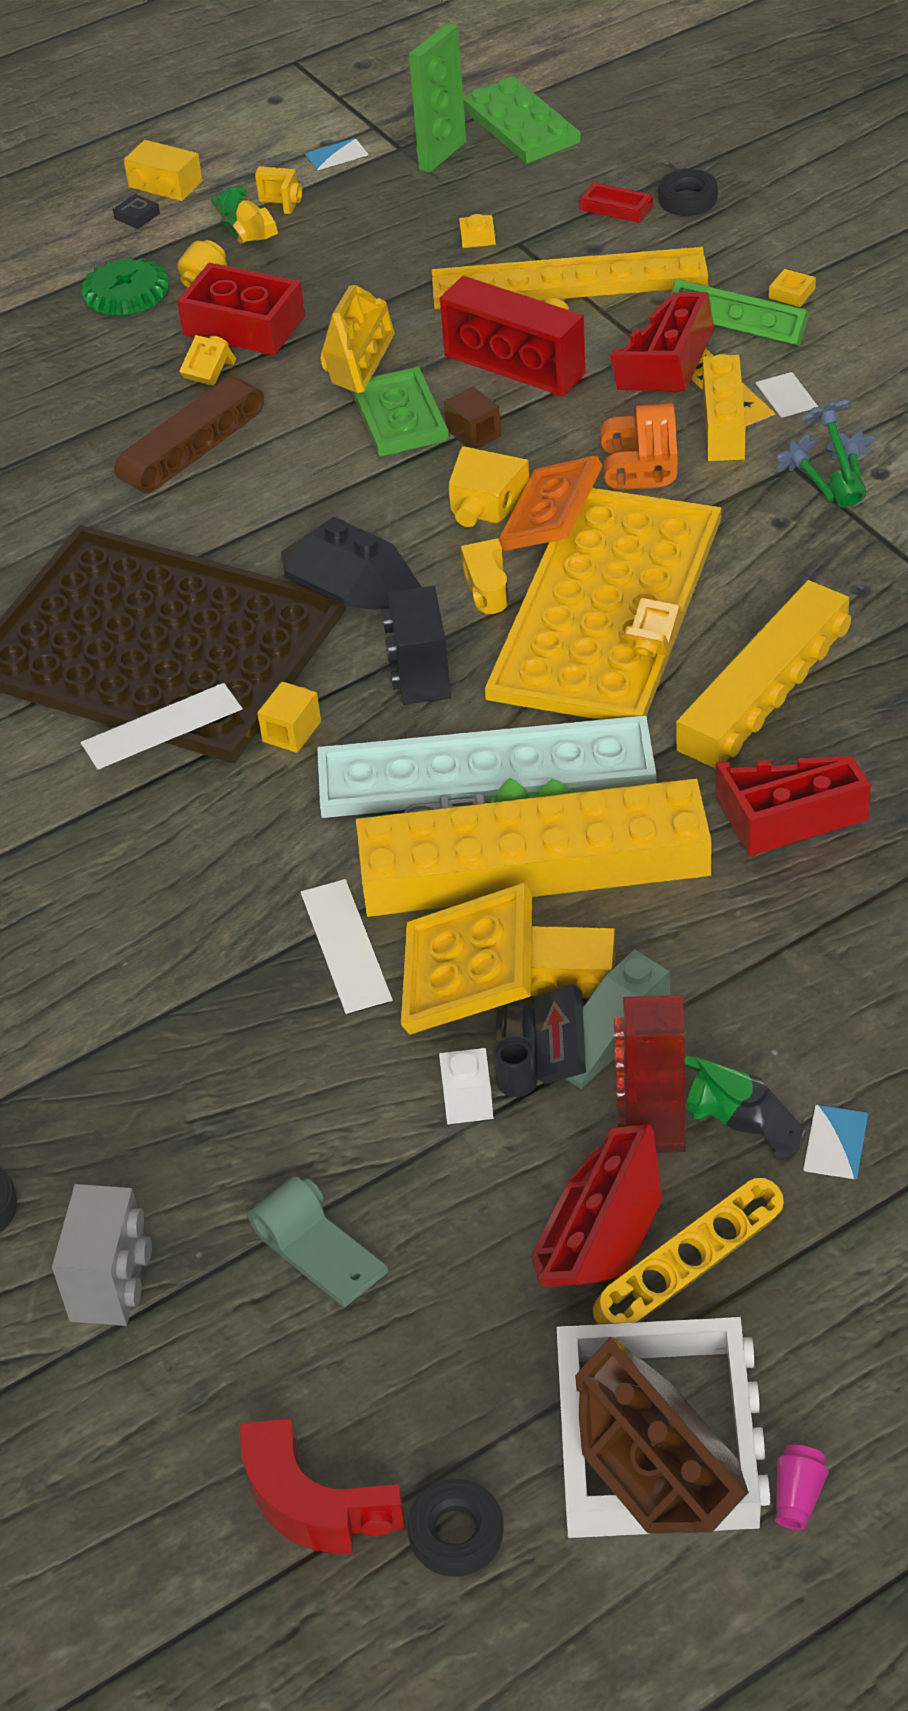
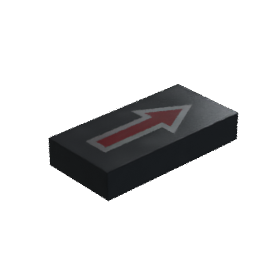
(559, 1034)

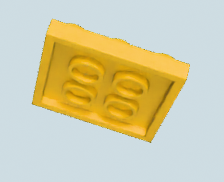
(467, 959)

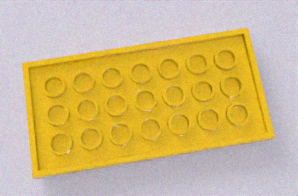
(569, 633)

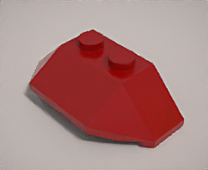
(602, 1212)

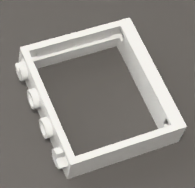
(606, 1514)

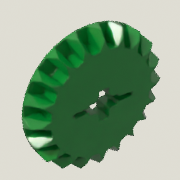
(125, 287)

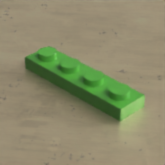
(751, 314)

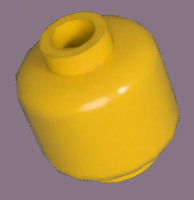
(196, 259)

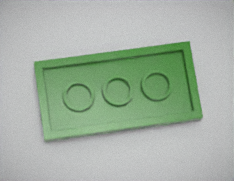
(437, 97)
(520, 120)

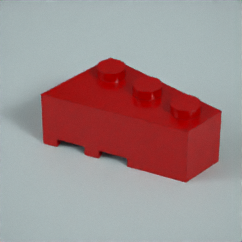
(668, 347)
(791, 802)

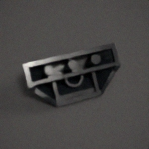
(348, 565)

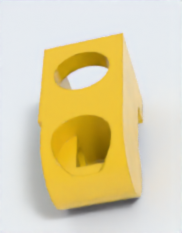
(485, 575)

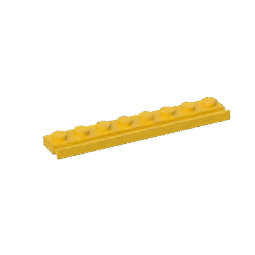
(584, 275)

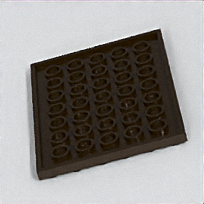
(140, 626)

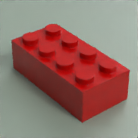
(513, 335)

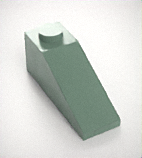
(630, 978)

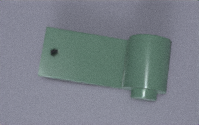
(297, 1230)

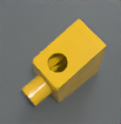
(486, 485)

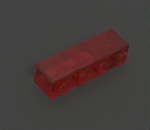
(652, 1068)

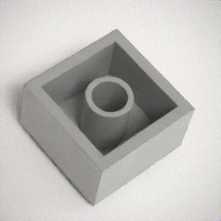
(101, 1255)

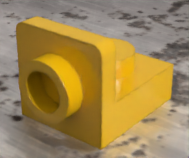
(206, 359)

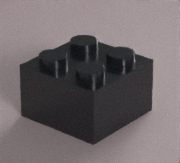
(416, 645)

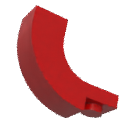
(303, 1509)

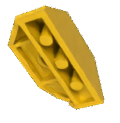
(356, 339)

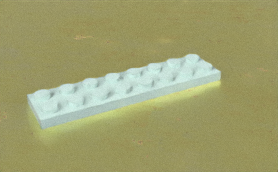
(459, 766)

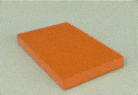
(550, 503)

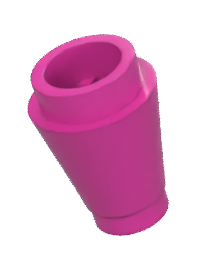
(798, 1485)

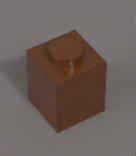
(472, 418)

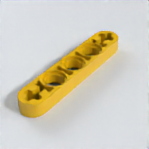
(704, 1238)

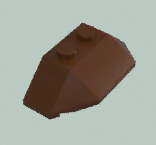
(654, 1446)

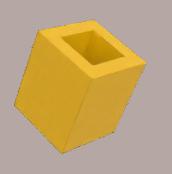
(289, 717)

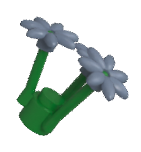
(846, 483)

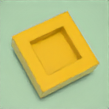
(477, 231)
(792, 288)

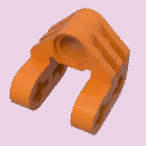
(644, 442)

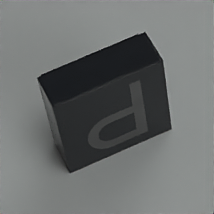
(136, 211)

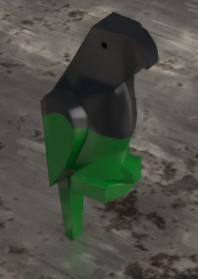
(743, 1105)

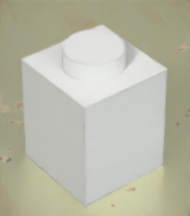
(466, 1086)

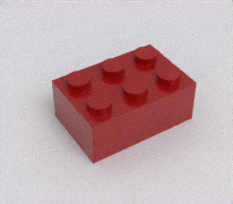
(242, 308)

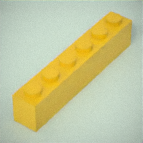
(763, 674)

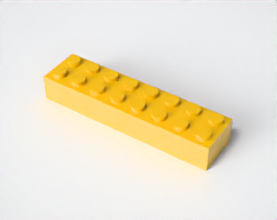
(541, 841)

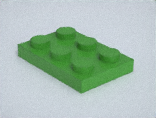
(400, 412)

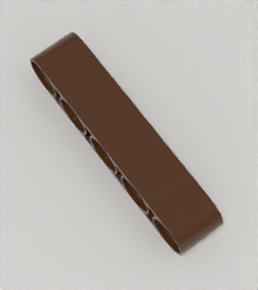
(189, 434)

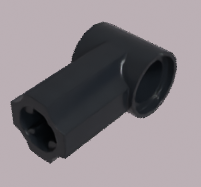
(515, 1050)

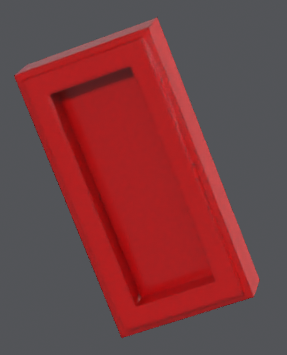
(616, 202)

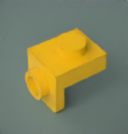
(278, 186)
(653, 628)

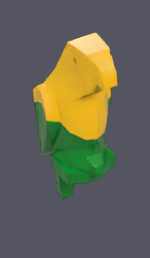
(243, 217)

